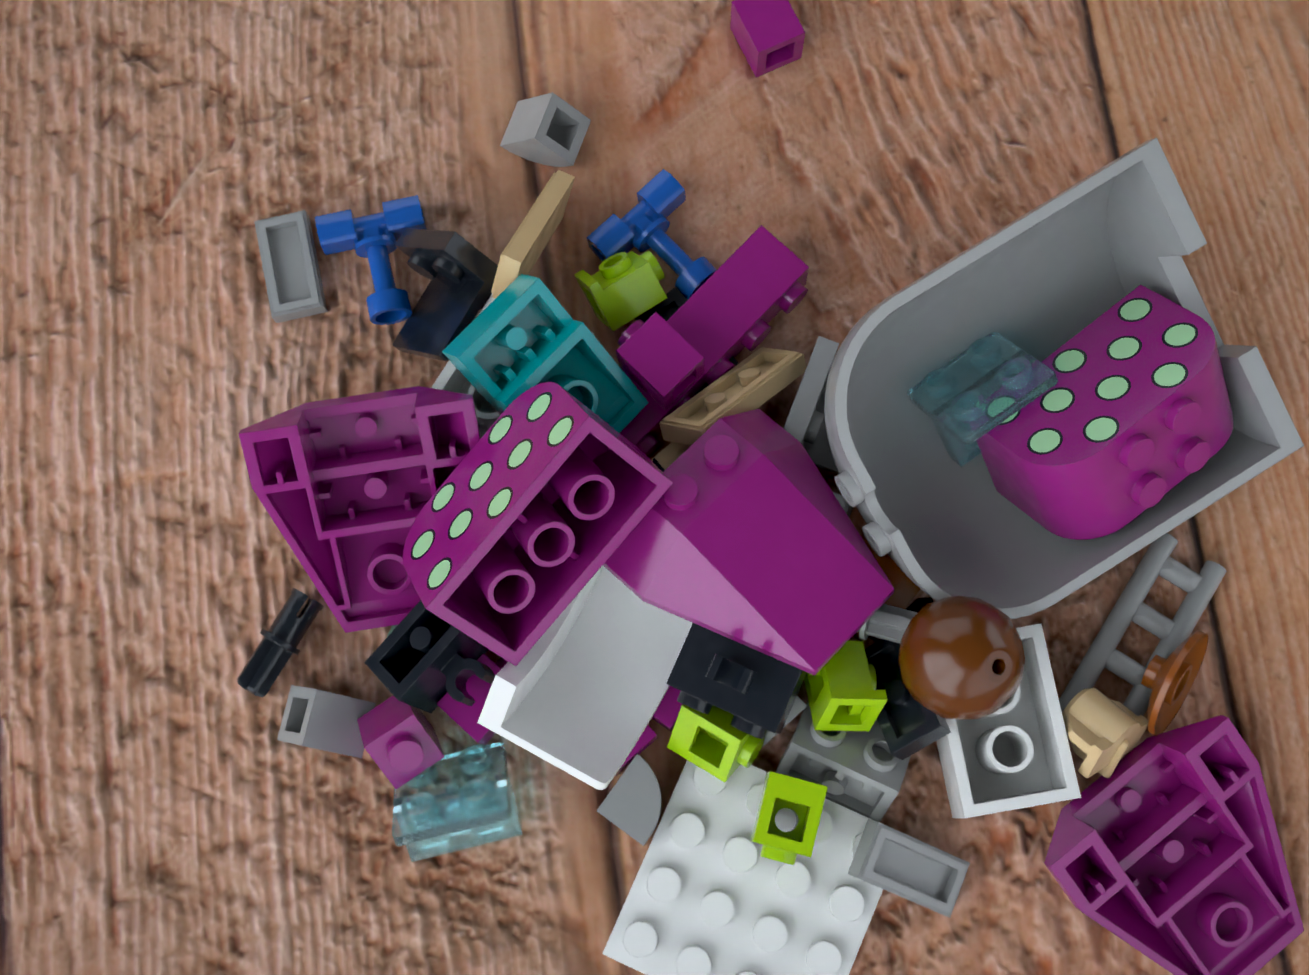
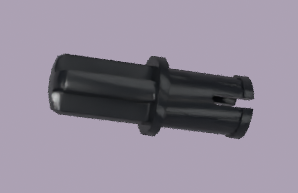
(278, 644)

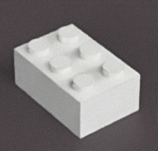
(1016, 753)

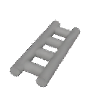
(1131, 608)

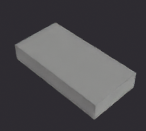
(290, 266)
(908, 868)

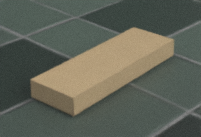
(533, 232)
(735, 392)

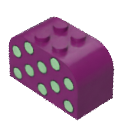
(1124, 424)
(528, 520)

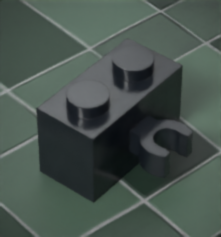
(427, 660)
(736, 680)

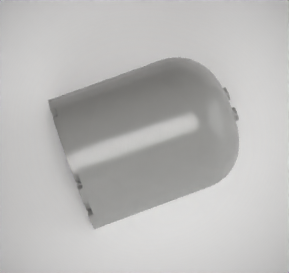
(1038, 289)

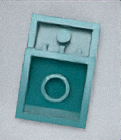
(533, 340)

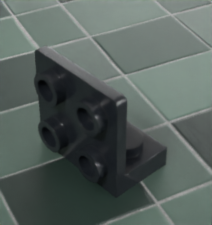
(457, 289)

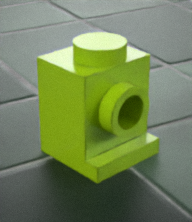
(623, 287)
(845, 692)
(713, 742)
(801, 797)

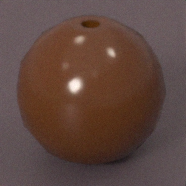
(961, 658)

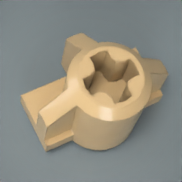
(1101, 731)

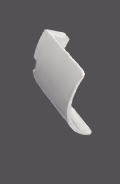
(589, 681)

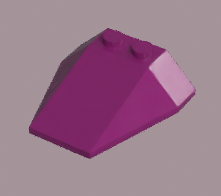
(349, 484)
(754, 547)
(1181, 854)

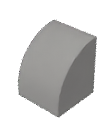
(546, 131)
(323, 721)
(634, 801)

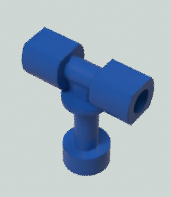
(646, 229)
(375, 239)

